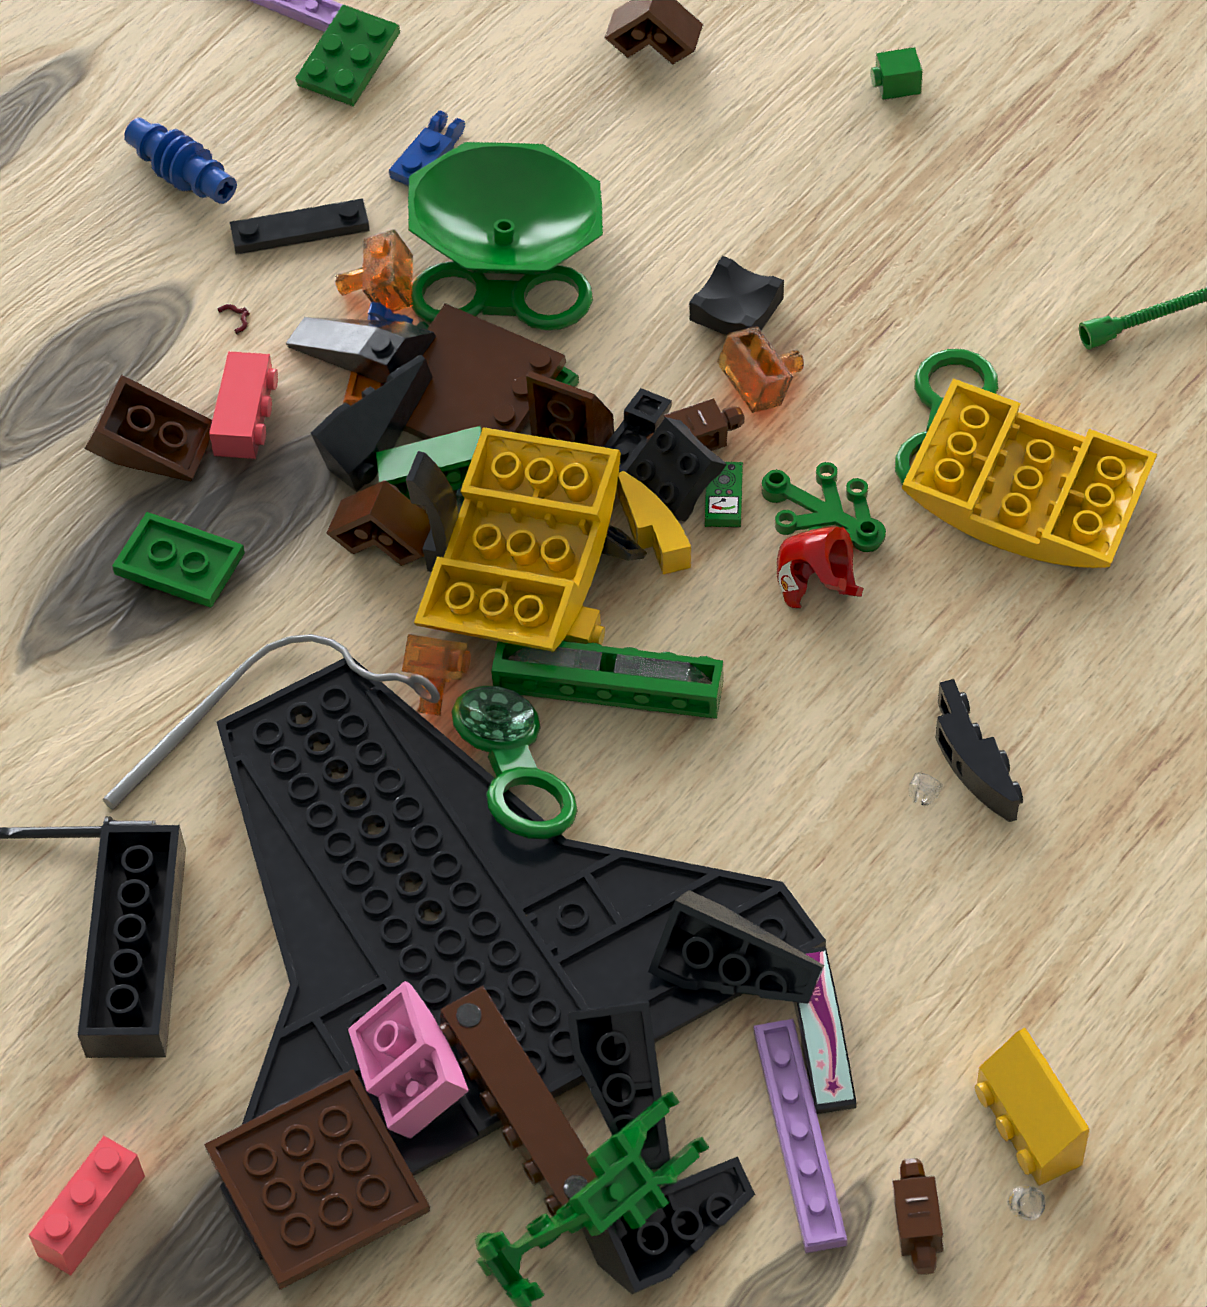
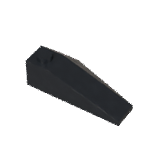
(373, 424)
(726, 953)
(621, 1068)
(675, 1232)

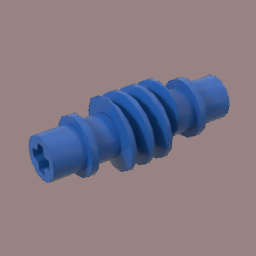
(180, 160)

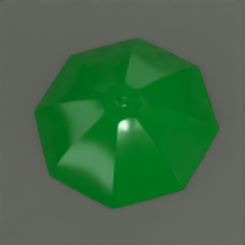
(505, 207)

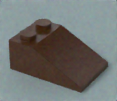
(567, 412)
(149, 432)

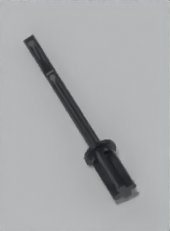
(64, 832)

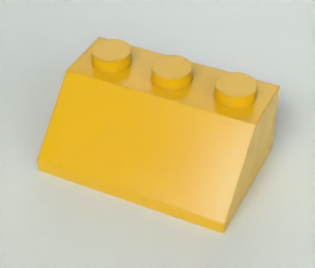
(1032, 1109)

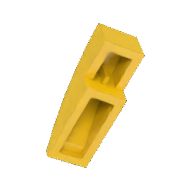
(653, 524)

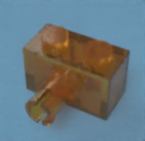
(385, 272)
(757, 369)
(438, 662)

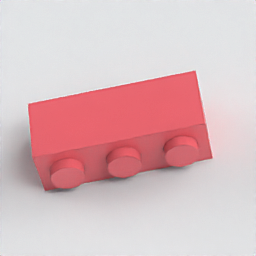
(243, 405)
(87, 1205)

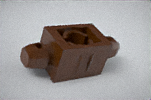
(709, 423)
(918, 1216)

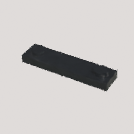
(299, 226)

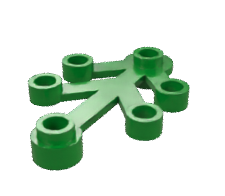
(826, 512)

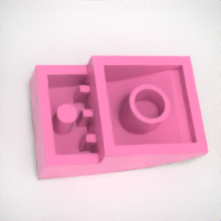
(406, 1061)

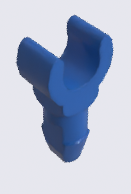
(380, 312)

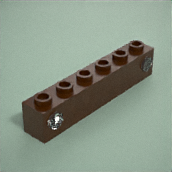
(517, 1096)

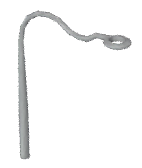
(179, 732)

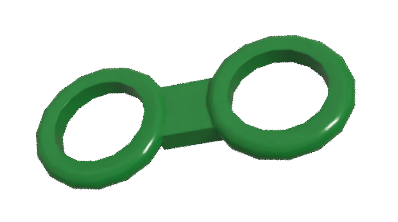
(505, 296)
(933, 400)
(515, 767)

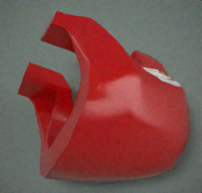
(821, 552)

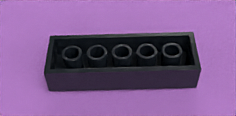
(132, 942)

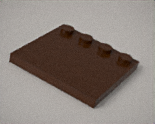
(478, 376)
(317, 1178)

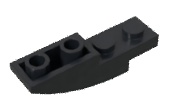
(975, 759)

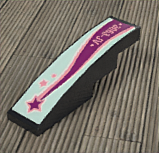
(825, 1043)

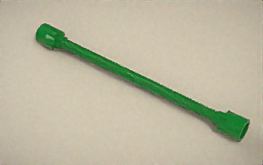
(1101, 330)

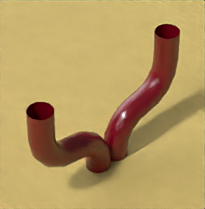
(243, 311)

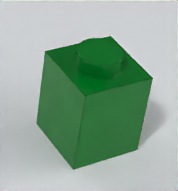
(897, 73)

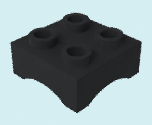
(735, 299)
(676, 467)

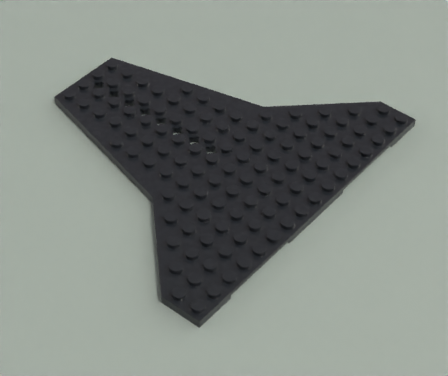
(526, 918)

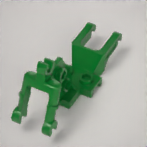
(621, 1188)

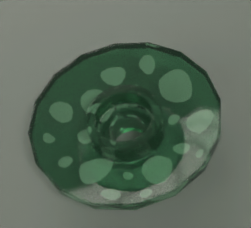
(496, 714)

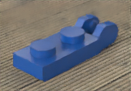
(427, 147)

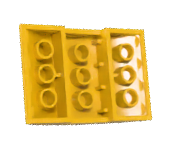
(1026, 480)
(523, 540)

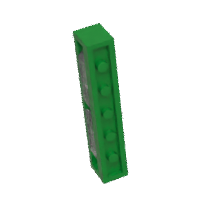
(612, 677)

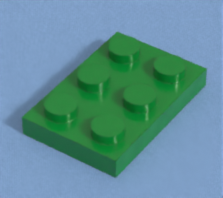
(348, 55)
(178, 559)

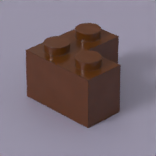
(656, 23)
(382, 519)

